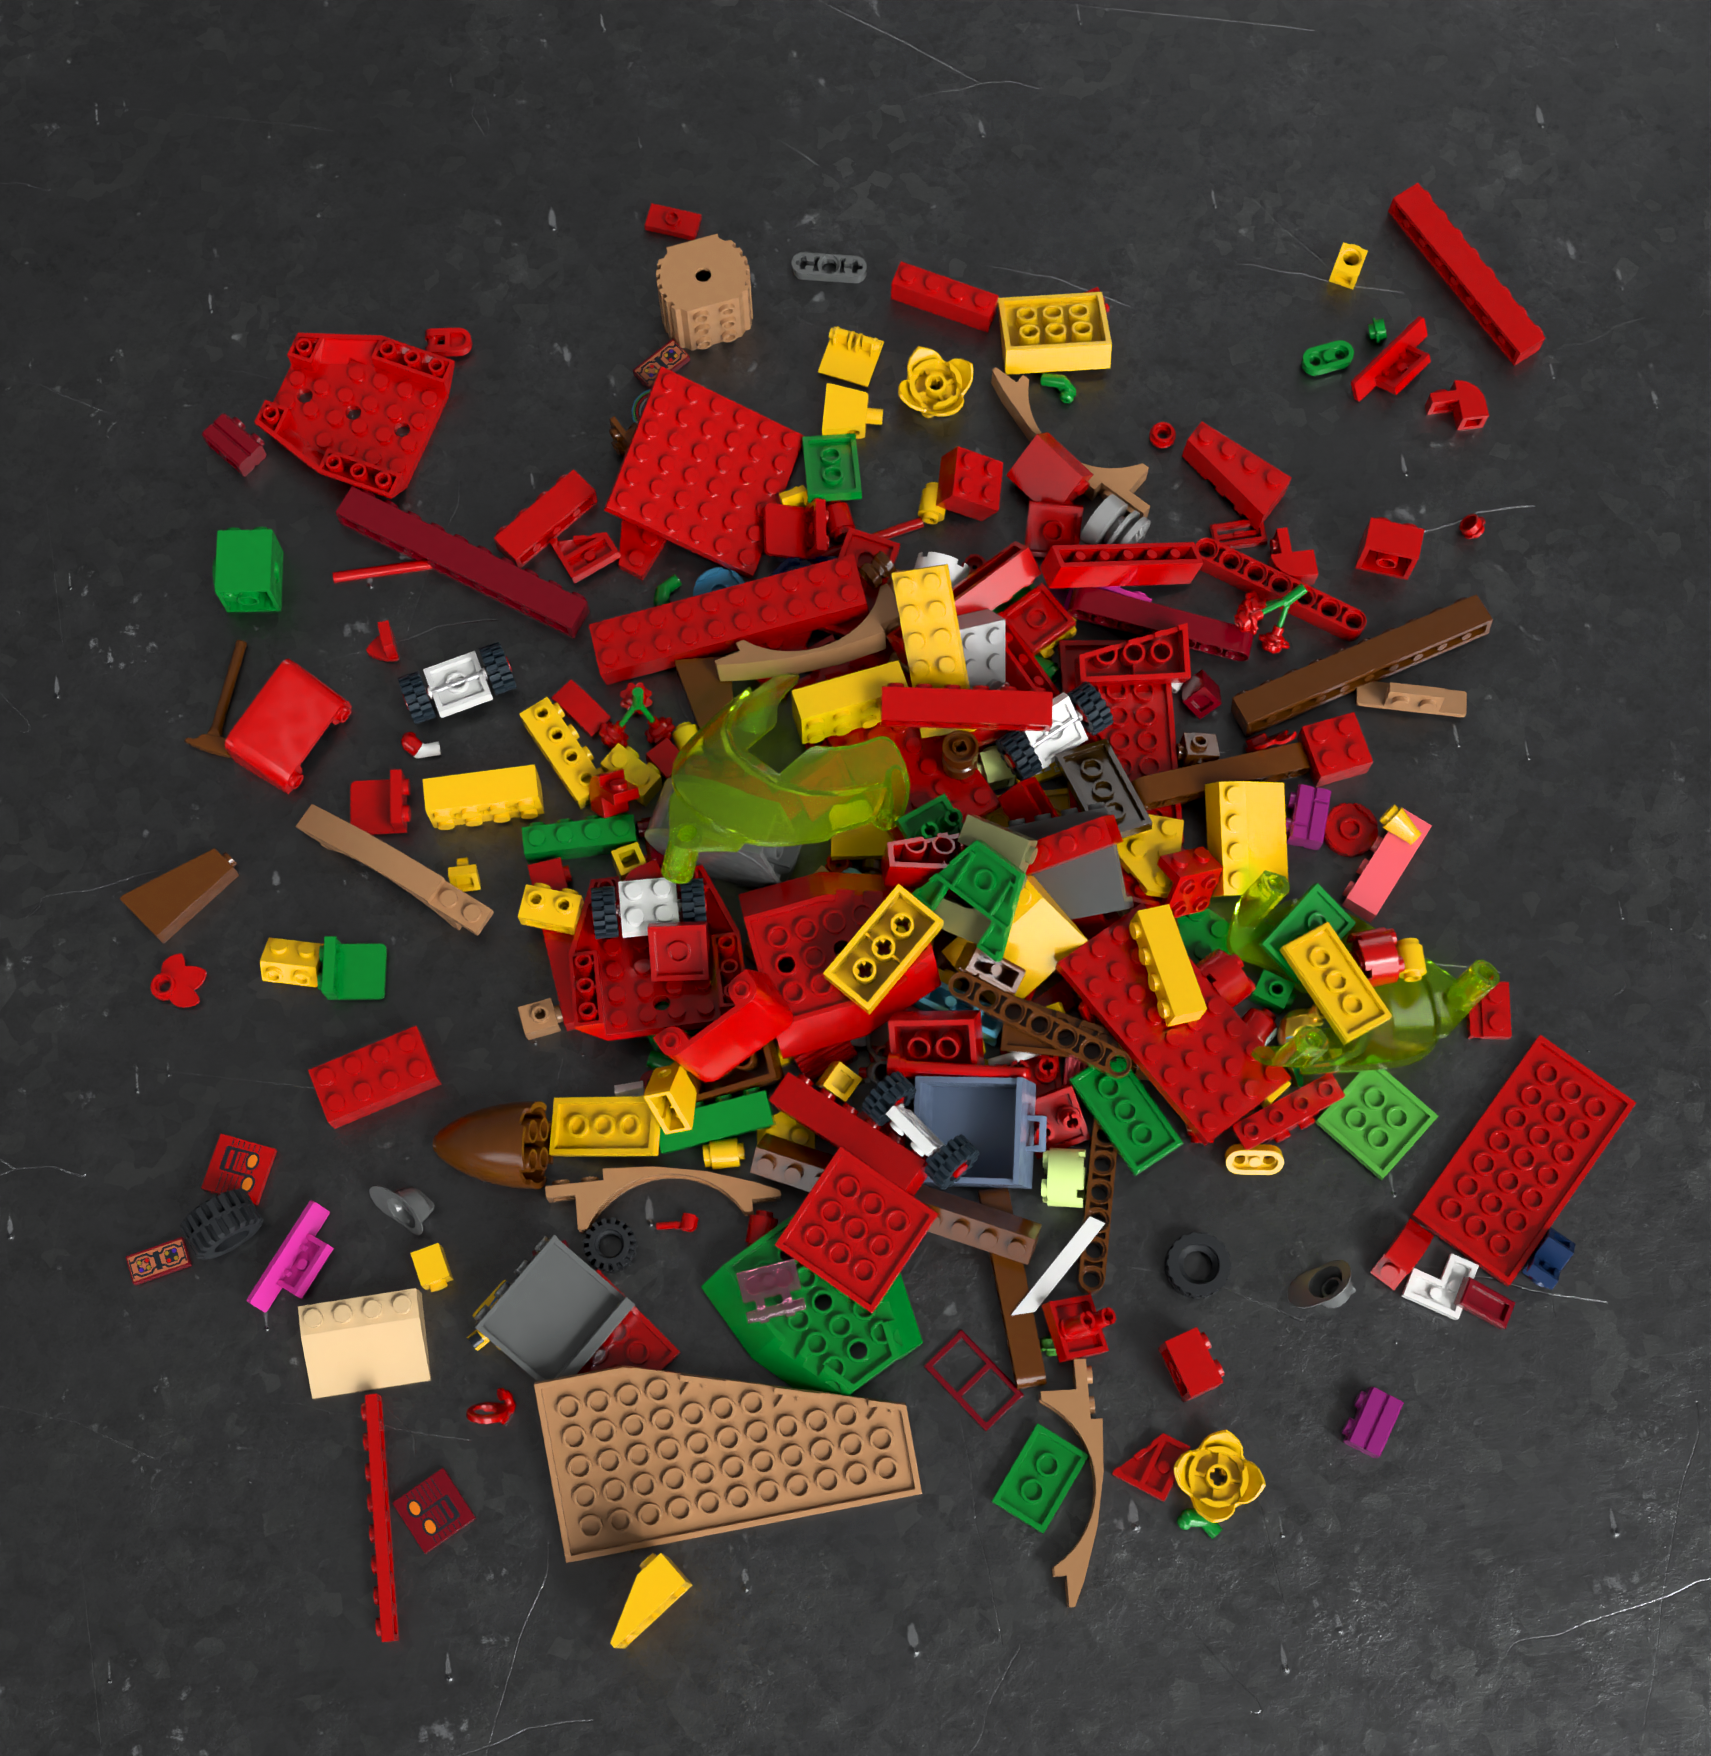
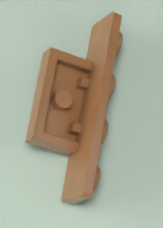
(1412, 698)

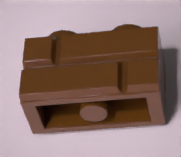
(1000, 974)

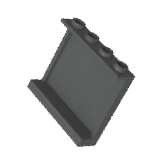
(1088, 883)
(552, 1312)

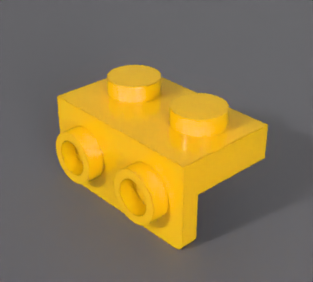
(290, 962)

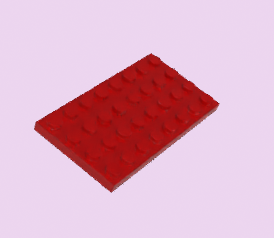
(1141, 726)
(920, 754)
(1196, 1065)
(1523, 1160)

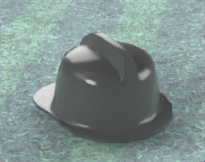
(404, 1205)
(1324, 1285)

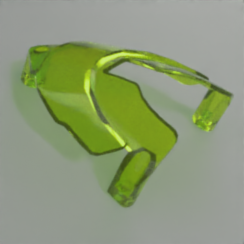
(736, 799)
(1419, 1009)

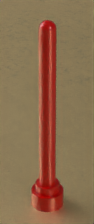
(901, 1064)

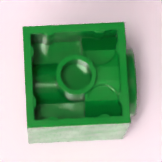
(248, 570)

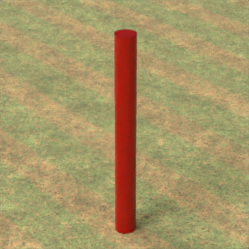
(885, 533)
(382, 570)

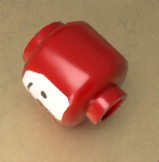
(1261, 1024)

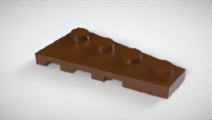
(1019, 1042)

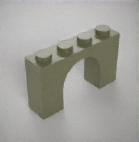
(1017, 848)

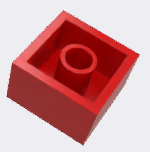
(969, 483)
(1389, 548)
(1335, 749)
(1191, 1364)

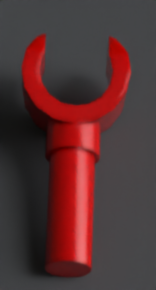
(688, 1223)

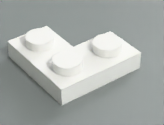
(1440, 1293)

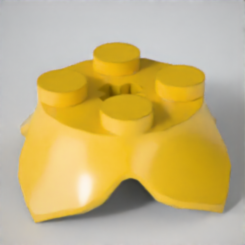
(929, 369)
(1241, 1477)

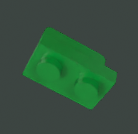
(352, 970)

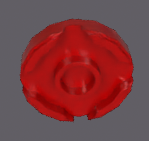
(1350, 830)

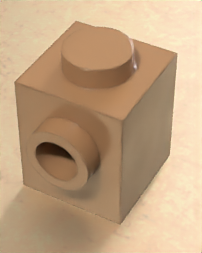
(540, 1018)

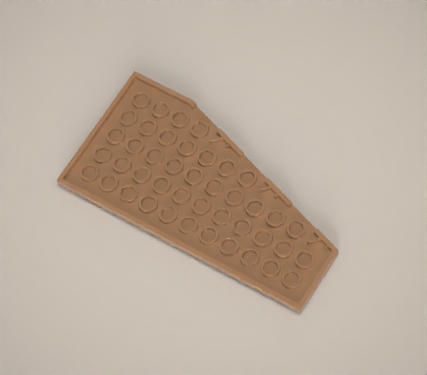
(694, 1456)

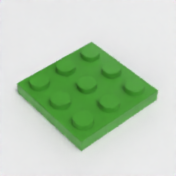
(1377, 1120)

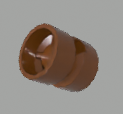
(959, 754)

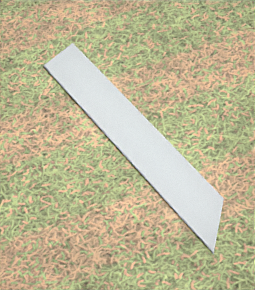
(1059, 1266)

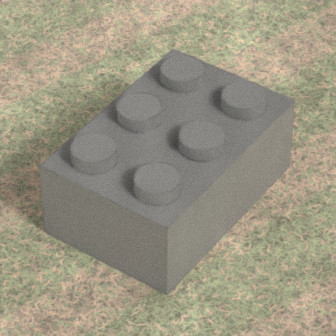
(983, 647)

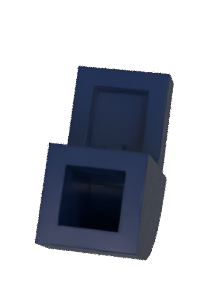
(1549, 1259)

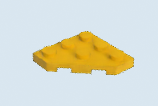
(1142, 851)

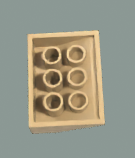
(365, 1343)

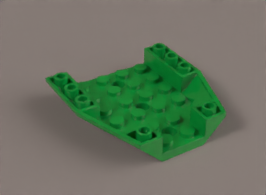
(814, 1344)

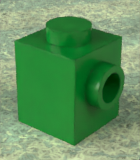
(1273, 992)

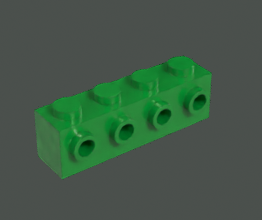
(578, 838)
(722, 1120)

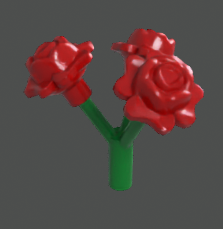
(1253, 610)
(636, 699)

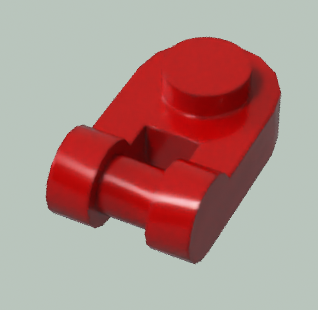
(457, 341)

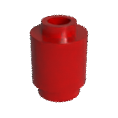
(839, 520)
(759, 1225)

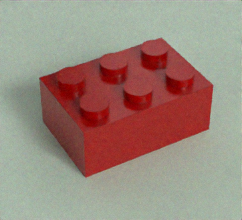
(937, 1037)

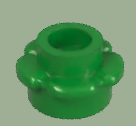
(1377, 329)

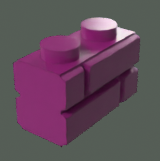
(1307, 817)
(1372, 1421)

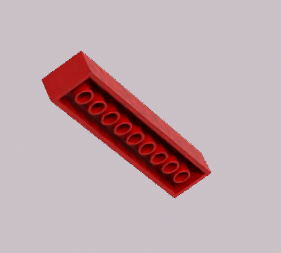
(719, 619)

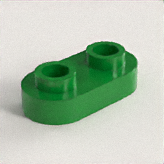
(1325, 357)

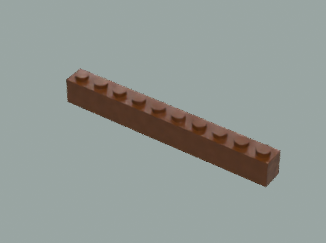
(1361, 664)
(958, 1217)

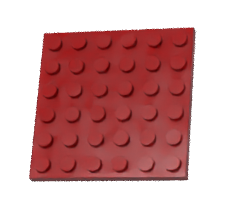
(703, 472)

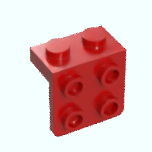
(796, 530)
(381, 804)
(1193, 878)

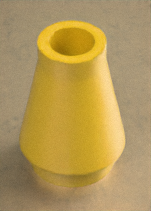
(1398, 823)

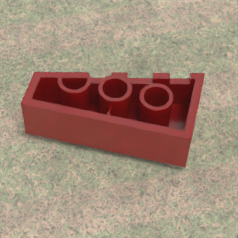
(1237, 473)
(1139, 661)
(918, 859)

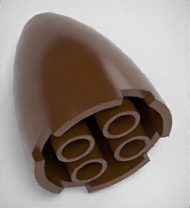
(492, 1141)

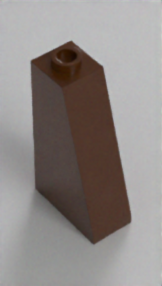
(702, 687)
(181, 893)

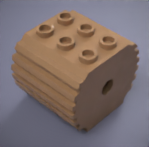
(704, 292)

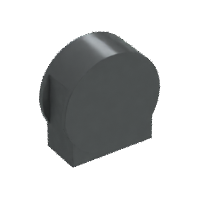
(748, 867)

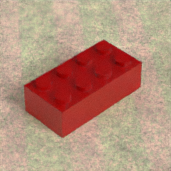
(374, 1077)

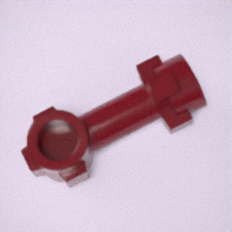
(652, 853)

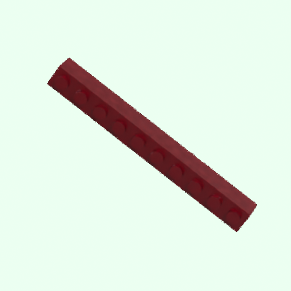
(463, 561)

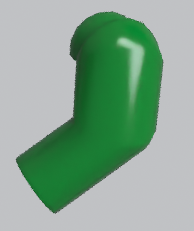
(1062, 383)
(663, 591)
(1190, 1517)

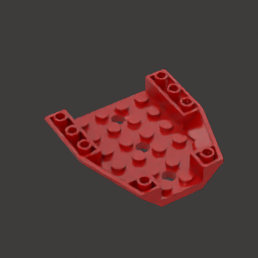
(367, 373)
(805, 923)
(614, 981)

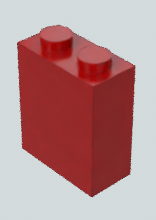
(1049, 472)

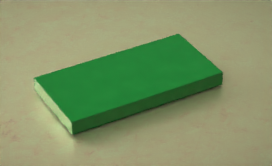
(1127, 1115)

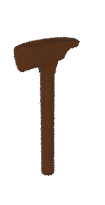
(213, 740)

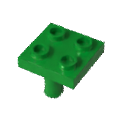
(931, 819)

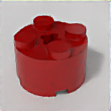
(1377, 955)
(1226, 976)

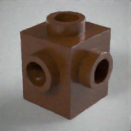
(1197, 749)

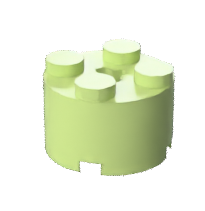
(1064, 1177)

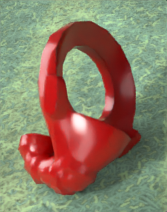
(501, 1411)

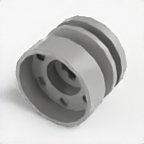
(1111, 527)

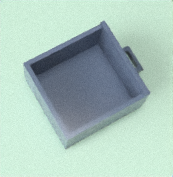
(993, 1117)

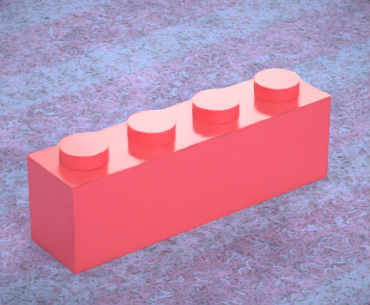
(1381, 872)

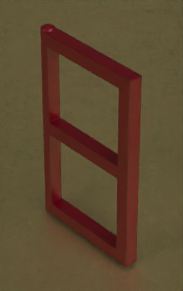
(958, 1395)

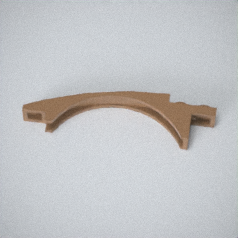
(1105, 481)
(869, 637)
(426, 885)
(595, 1195)
(1075, 1409)

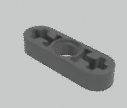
(821, 259)

